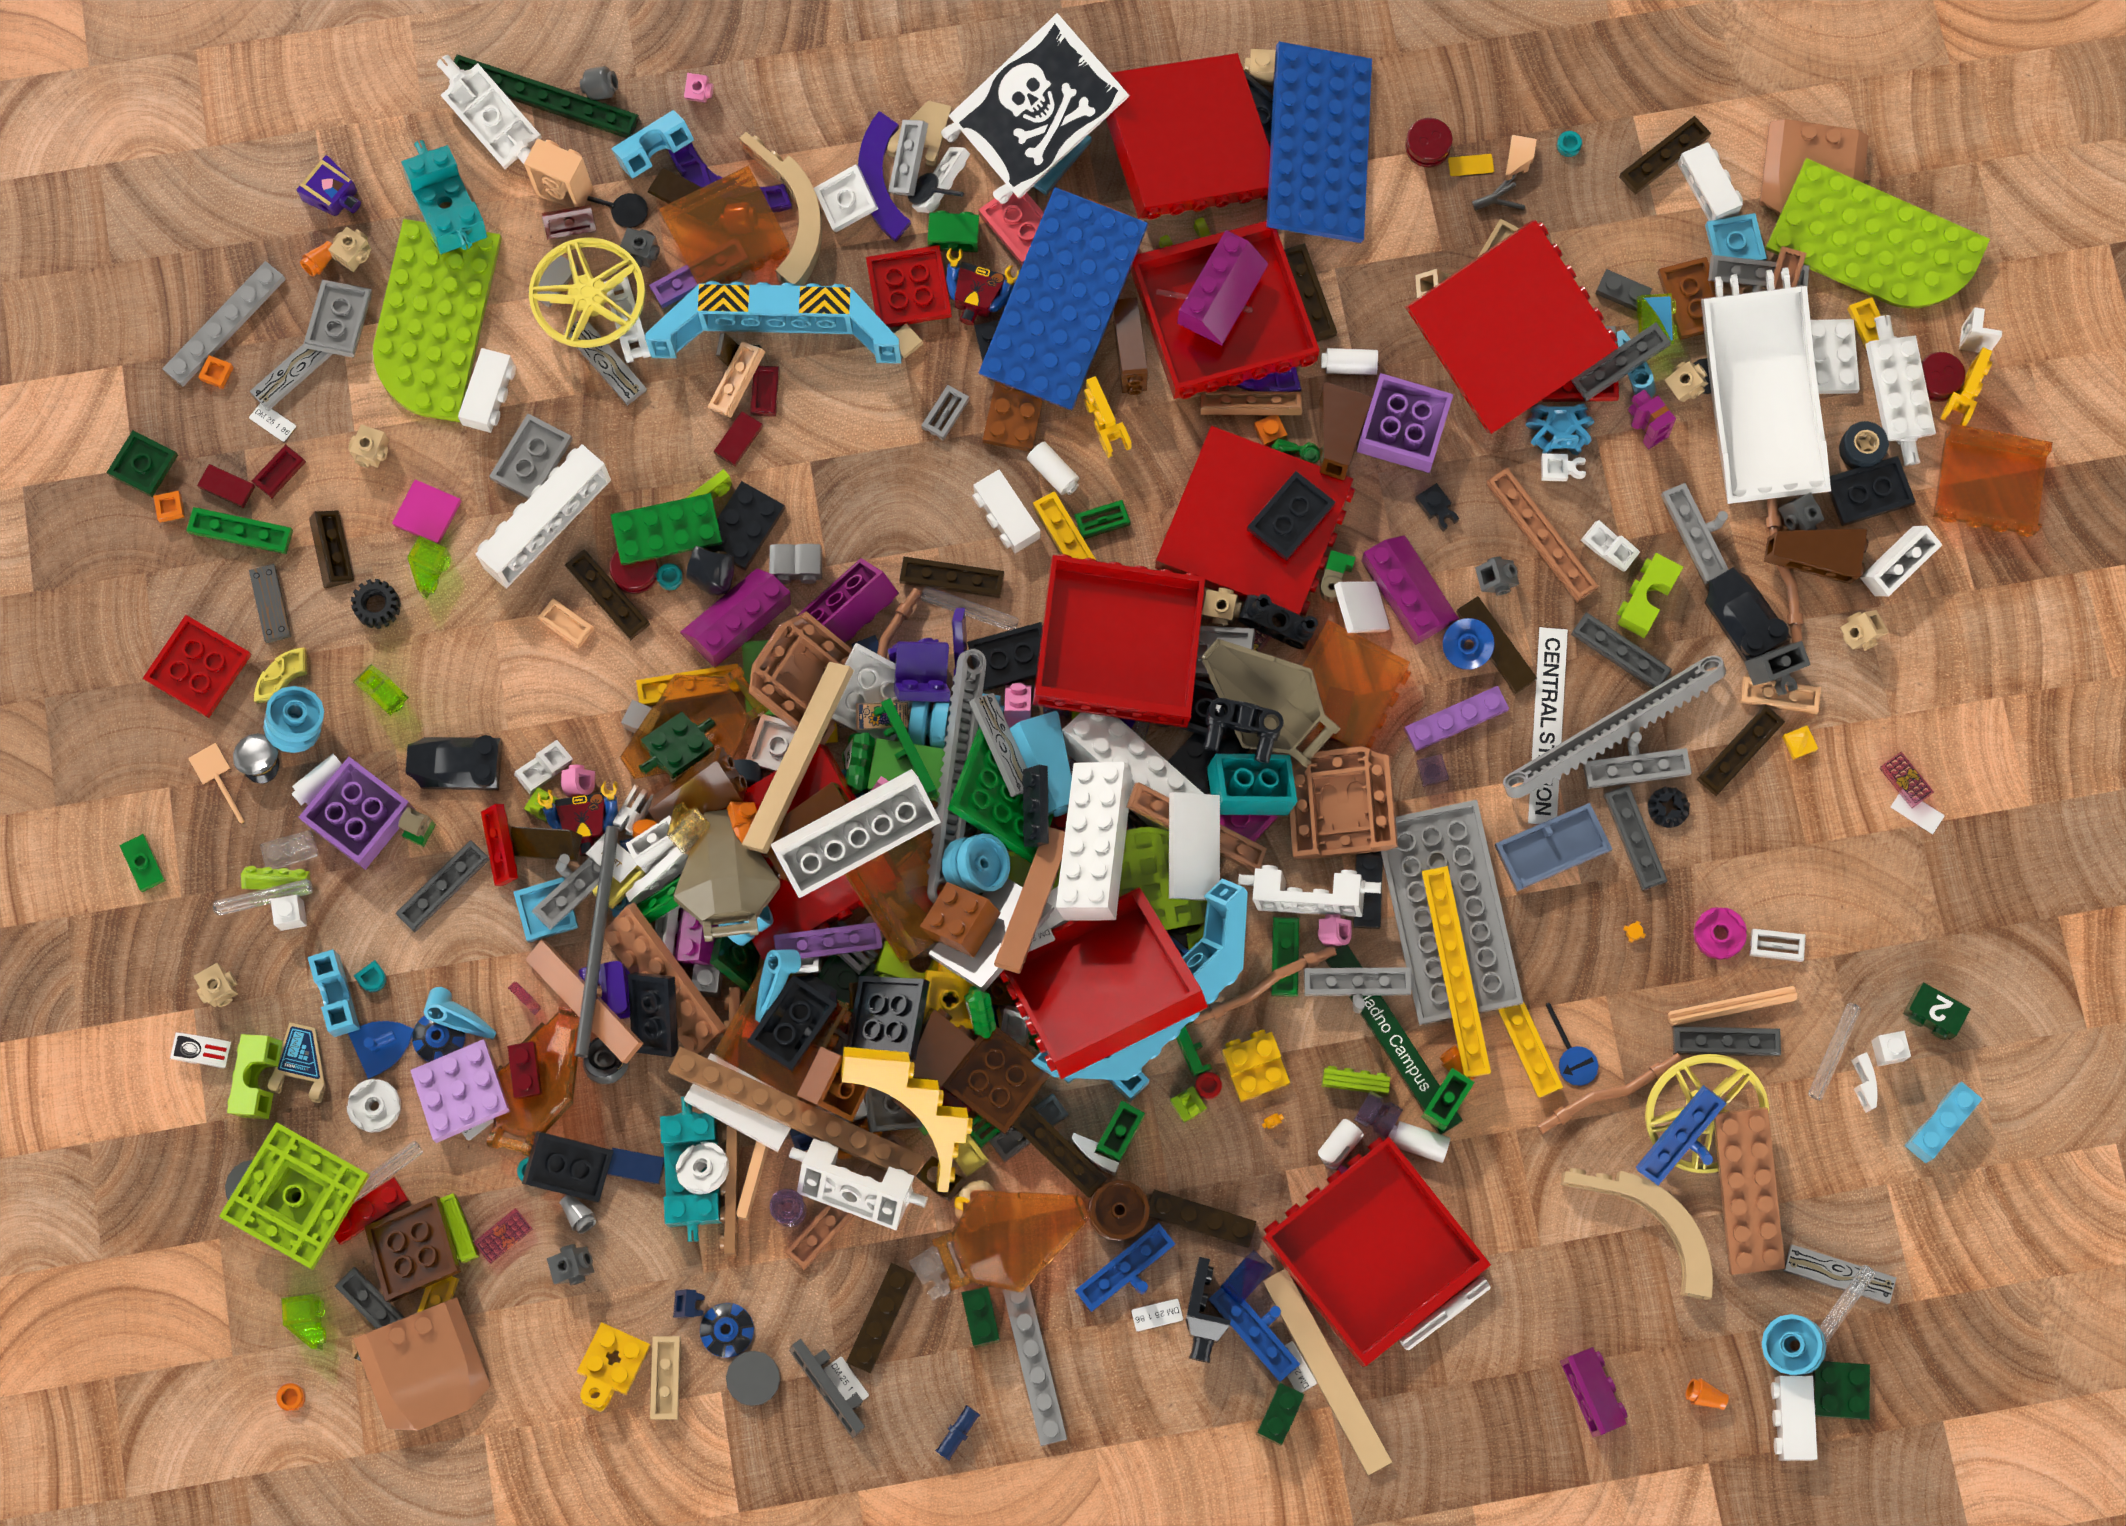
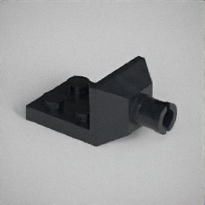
(1202, 1327)

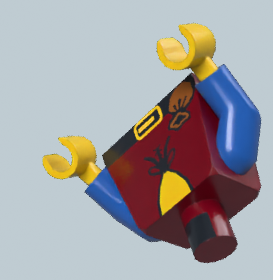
(977, 289)
(583, 814)

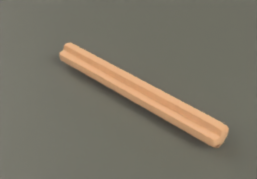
(1732, 1006)

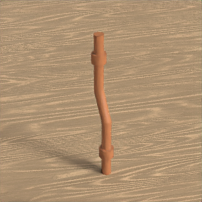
(902, 612)
(1795, 618)
(1309, 960)
(1564, 1115)

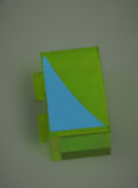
(1659, 310)

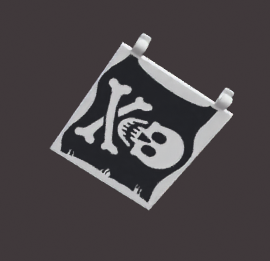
(1037, 107)

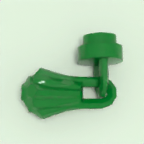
(1308, 452)

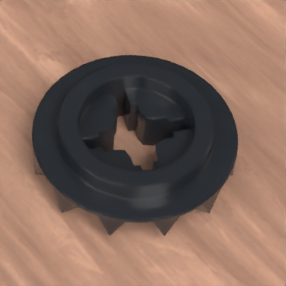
(1657, 810)

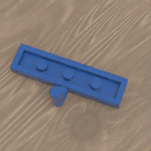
(1681, 1136)
(1126, 1268)
(1256, 1333)

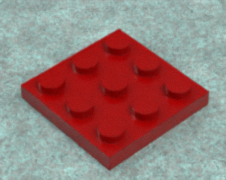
(909, 286)
(197, 666)

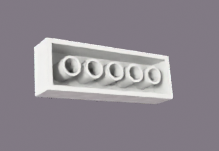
(543, 516)
(1111, 740)
(855, 833)
(1094, 841)

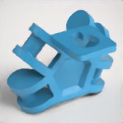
(1561, 424)

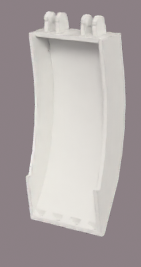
(1765, 391)

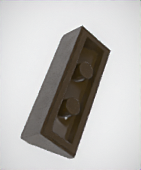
(671, 186)
(331, 548)
(545, 843)

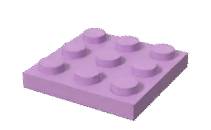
(460, 1091)

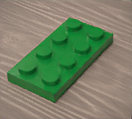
(666, 529)

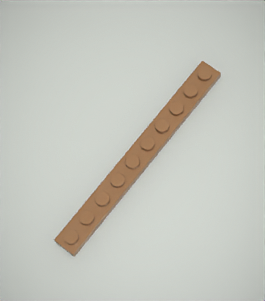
(793, 1112)
(730, 1187)

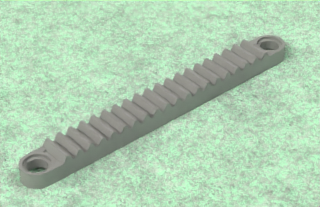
(1614, 727)
(960, 736)

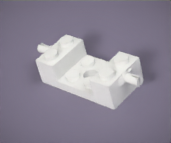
(1271, 893)
(852, 1192)

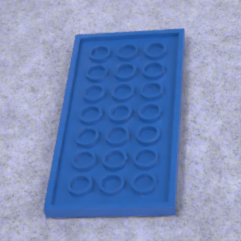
(1319, 142)
(1063, 298)

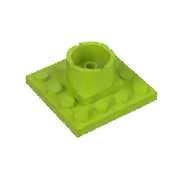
(268, 1194)

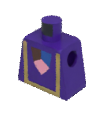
(329, 189)

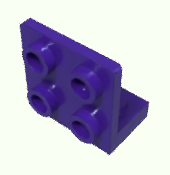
(921, 671)

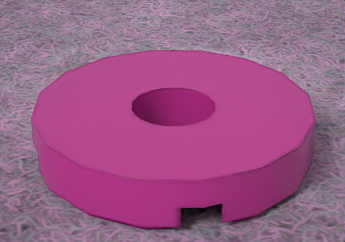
(1714, 947)

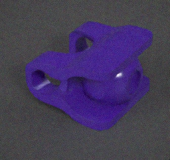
(614, 986)

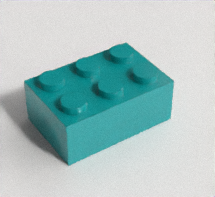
(1252, 786)

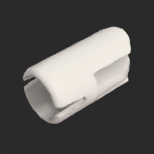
(630, 815)
(1340, 1144)

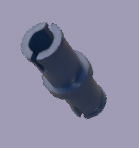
(957, 1432)

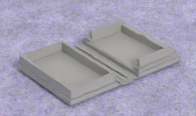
(981, 969)

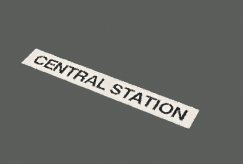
(1548, 715)

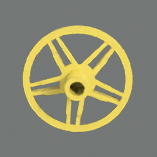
(587, 293)
(1723, 1087)

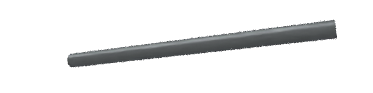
(596, 942)

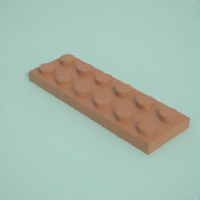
(645, 952)
(1748, 1190)

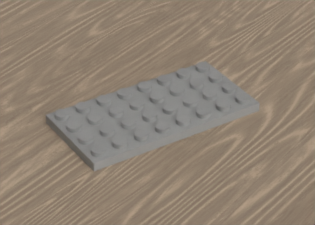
(1453, 839)

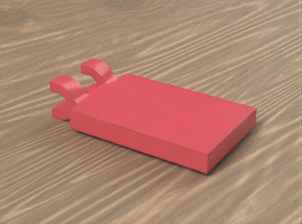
(1013, 222)

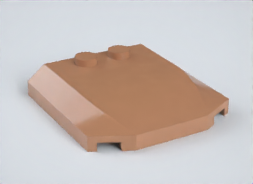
(1794, 141)
(792, 667)
(1343, 804)
(423, 1367)

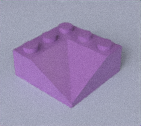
(1404, 423)
(355, 813)

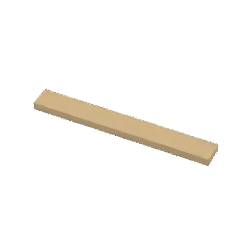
(797, 757)
(1327, 1372)

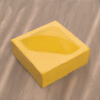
(1800, 742)

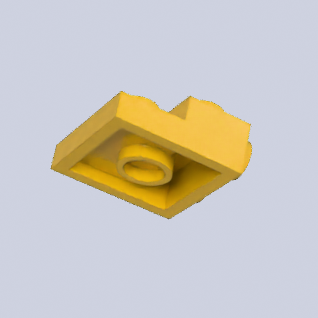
(1255, 1065)

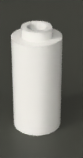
(1350, 361)
(1053, 468)
(315, 780)
(1420, 1141)

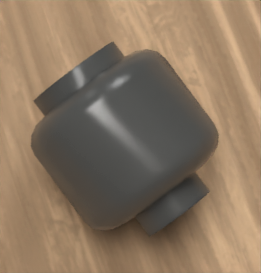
(599, 83)

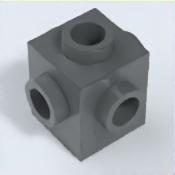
(641, 246)
(1802, 513)
(1497, 576)
(571, 1265)

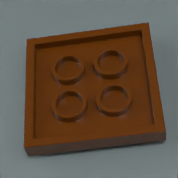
(996, 1079)
(412, 1249)

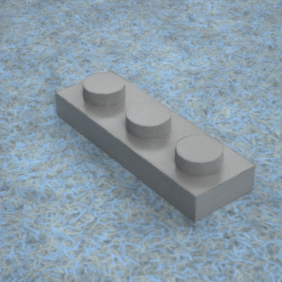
(908, 157)

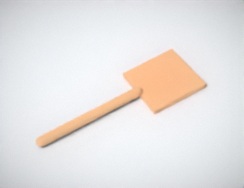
(209, 765)

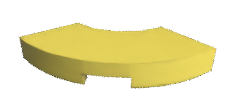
(281, 673)

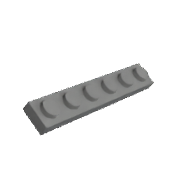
(224, 323)
(1035, 1366)

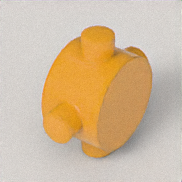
(1634, 931)
(1272, 1121)

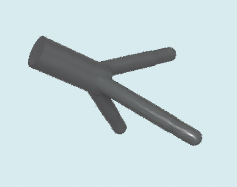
(1492, 198)

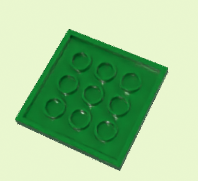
(986, 802)

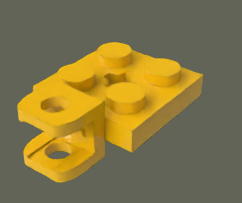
(1964, 400)
(1105, 420)
(940, 984)
(604, 1377)

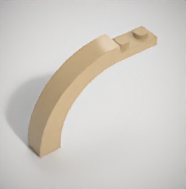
(807, 245)
(1686, 1235)

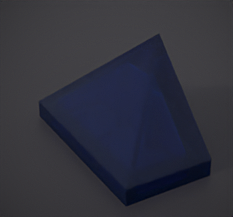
(1246, 1277)

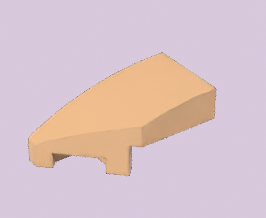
(1520, 155)

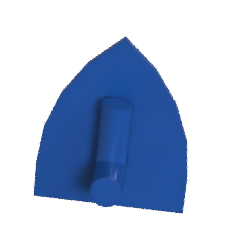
(380, 1045)

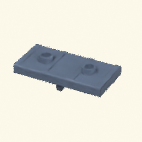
(1553, 847)

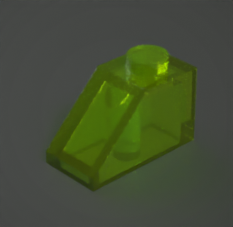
(381, 690)

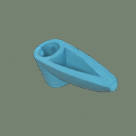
(1641, 374)
(775, 973)
(448, 1013)

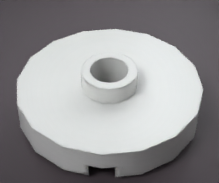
(360, 1105)
(694, 1160)

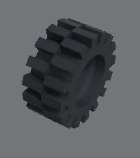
(367, 591)

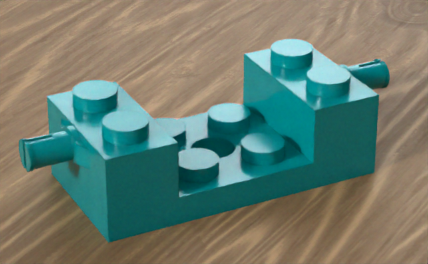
(435, 180)
(681, 1206)

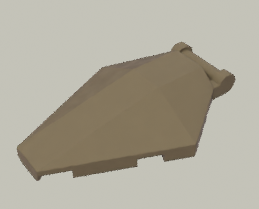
(1274, 685)
(725, 881)

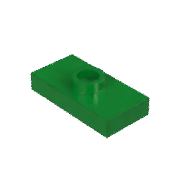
(142, 863)

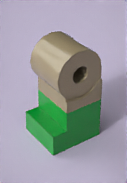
(1334, 573)
(416, 826)

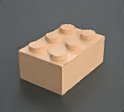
(558, 174)

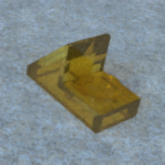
(686, 827)

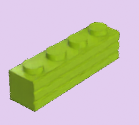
(267, 877)
(1355, 1081)
(459, 1229)

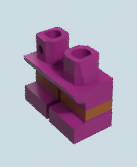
(1652, 417)

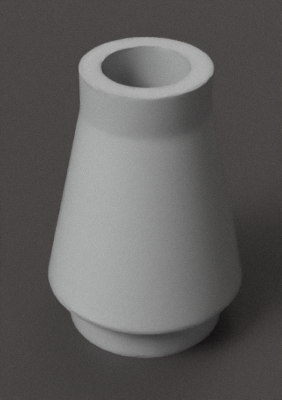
(578, 1214)

